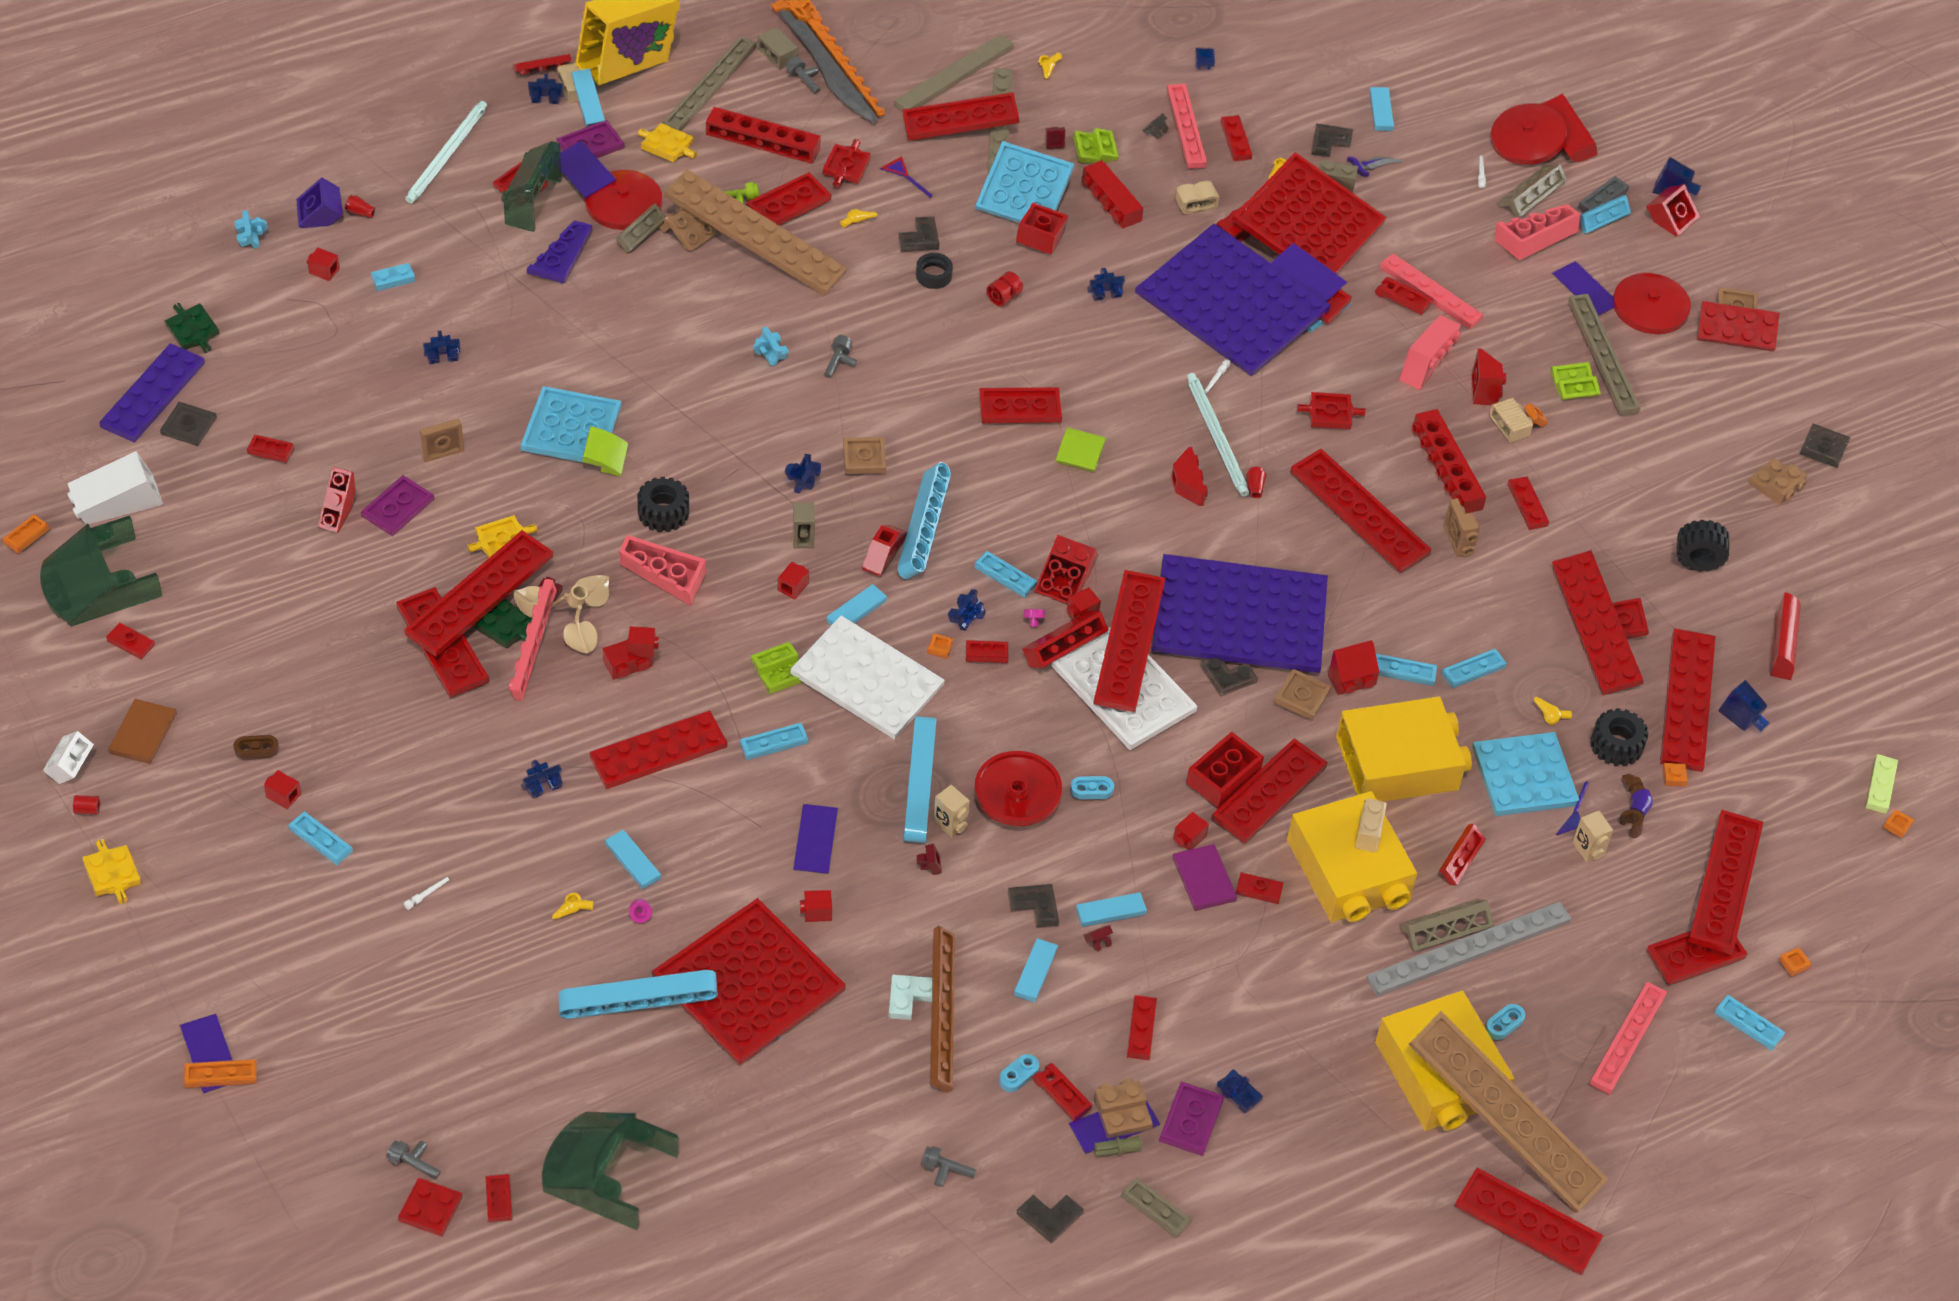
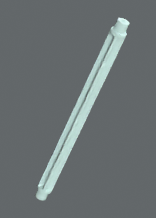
(446, 152)
(1217, 434)

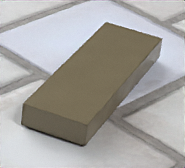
(640, 228)
(1156, 1208)

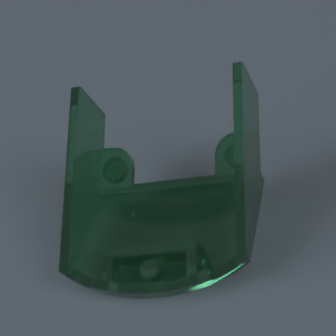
(80, 583)
(585, 1151)

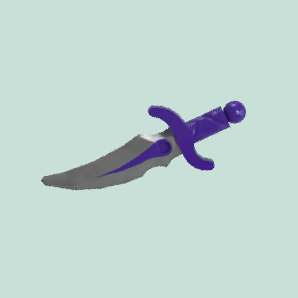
(1371, 163)

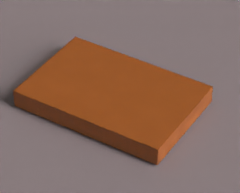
(142, 731)

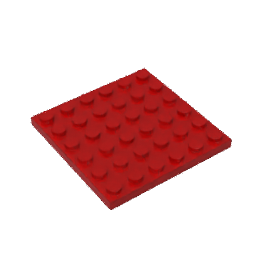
(1311, 211)
(762, 980)

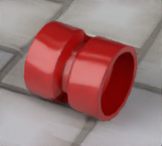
(1004, 288)

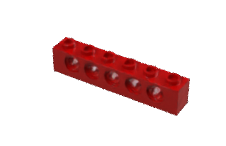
(763, 135)
(1448, 460)

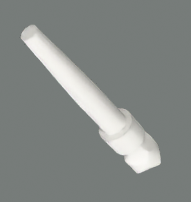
(1481, 178)
(1220, 371)
(416, 899)

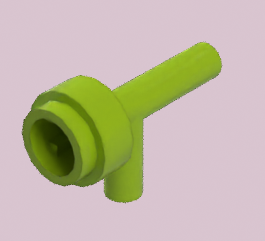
(750, 191)

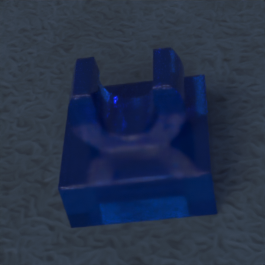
(1204, 57)

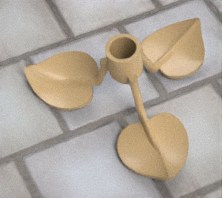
(591, 589)

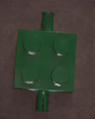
(192, 327)
(504, 624)

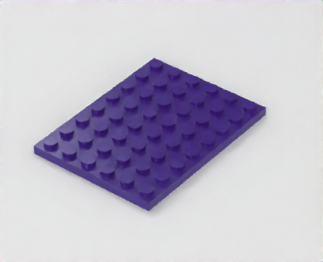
(1232, 299)
(1241, 613)

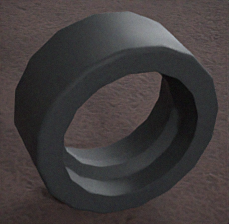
(934, 281)

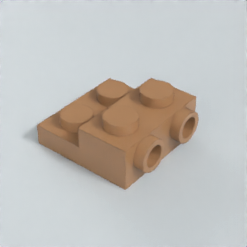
(1778, 481)
(1461, 529)
(1123, 1108)

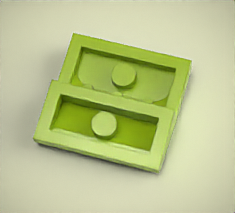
(1095, 146)
(1575, 381)
(1080, 449)
(605, 451)
(775, 667)

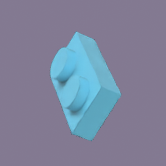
(393, 277)

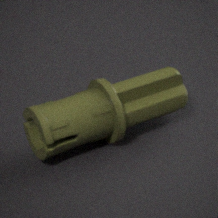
(1118, 1146)

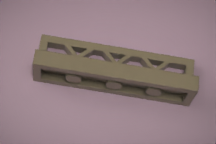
(1534, 189)
(1443, 917)

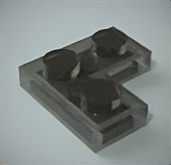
(1327, 135)
(923, 238)
(1226, 680)
(1038, 898)
(1047, 1221)

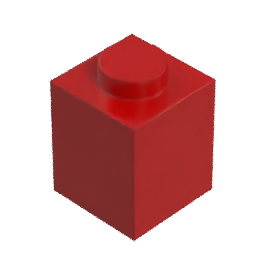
(323, 264)
(793, 580)
(1083, 602)
(642, 642)
(282, 789)
(1191, 831)
(817, 906)

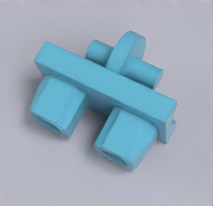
(251, 229)
(769, 346)

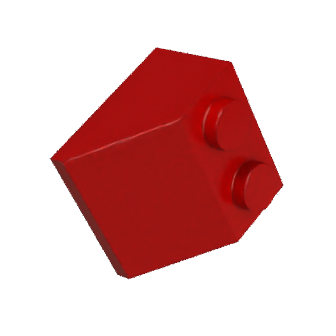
(1673, 210)
(1041, 228)
(1487, 379)
(1354, 668)

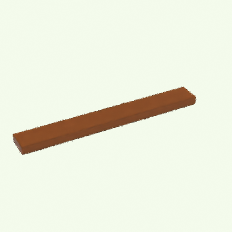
(942, 1009)

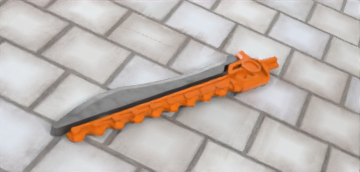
(839, 75)

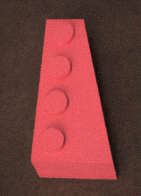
(1537, 231)
(1429, 351)
(664, 567)

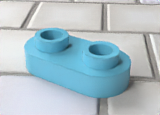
(1091, 787)
(1503, 1023)
(1020, 1071)

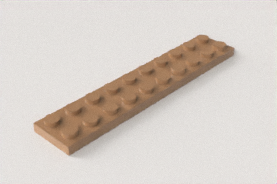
(755, 232)
(1508, 1112)

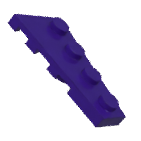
(562, 254)

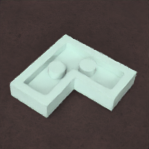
(905, 991)

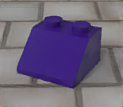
(319, 205)

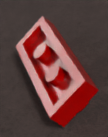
(541, 64)
(1236, 138)
(1528, 503)
(1462, 854)
(1141, 1027)

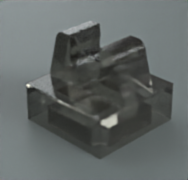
(1157, 125)

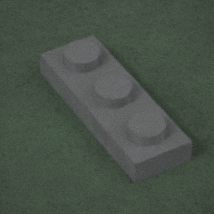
(1607, 192)

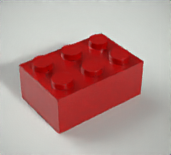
(1224, 769)

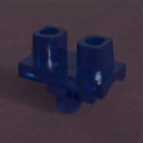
(545, 87)
(1105, 282)
(441, 345)
(803, 473)
(969, 610)
(533, 782)
(1240, 1091)

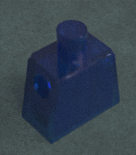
(1675, 174)
(1745, 708)

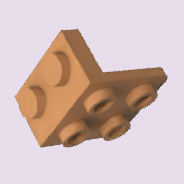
(688, 228)

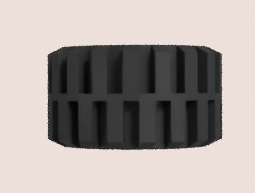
(663, 516)
(1703, 545)
(1624, 725)

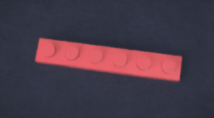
(1186, 126)
(1440, 296)
(534, 636)
(1628, 1038)

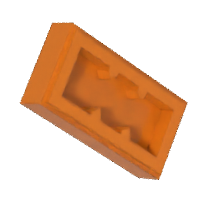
(26, 533)

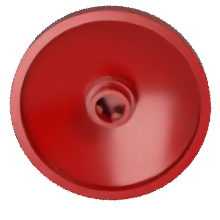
(1528, 134)
(623, 199)
(1651, 303)
(1018, 788)

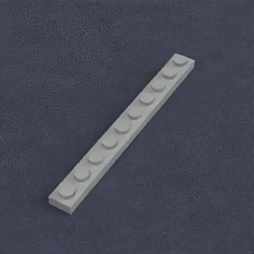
(1468, 949)

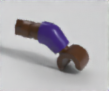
(1640, 805)

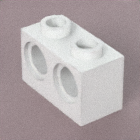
(68, 757)

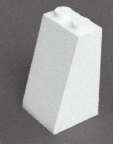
(114, 490)

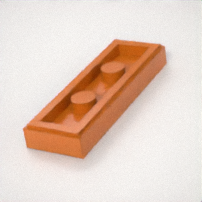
(220, 1073)

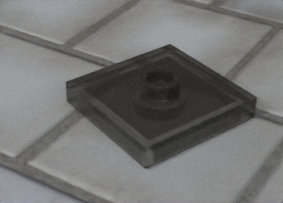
(188, 423)
(1825, 445)

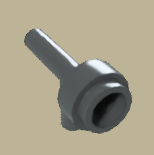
(795, 66)
(842, 346)
(398, 1153)
(931, 1159)

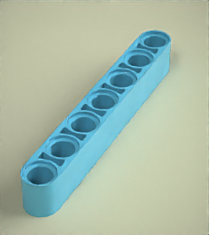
(924, 521)
(920, 779)
(637, 994)

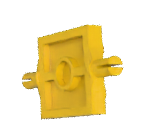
(667, 142)
(497, 534)
(111, 871)

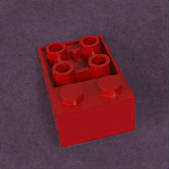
(1066, 569)

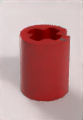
(86, 804)

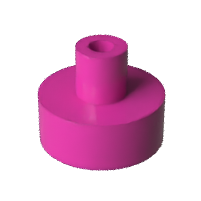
(1034, 616)
(640, 910)

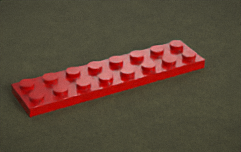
(1360, 510)
(478, 593)
(1597, 623)
(1129, 641)
(1688, 699)
(1726, 882)

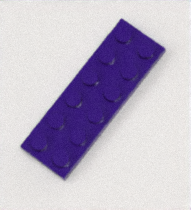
(152, 392)

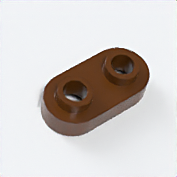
(256, 746)

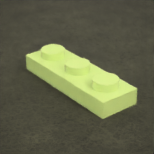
(1881, 784)

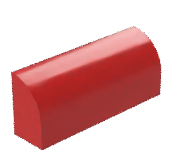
(1579, 142)
(1786, 637)

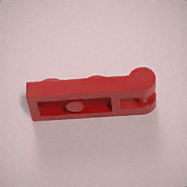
(1403, 295)
(1062, 1091)

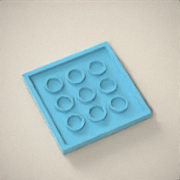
(1021, 179)
(563, 422)
(1525, 774)

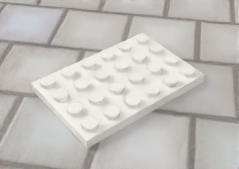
(867, 677)
(1159, 702)

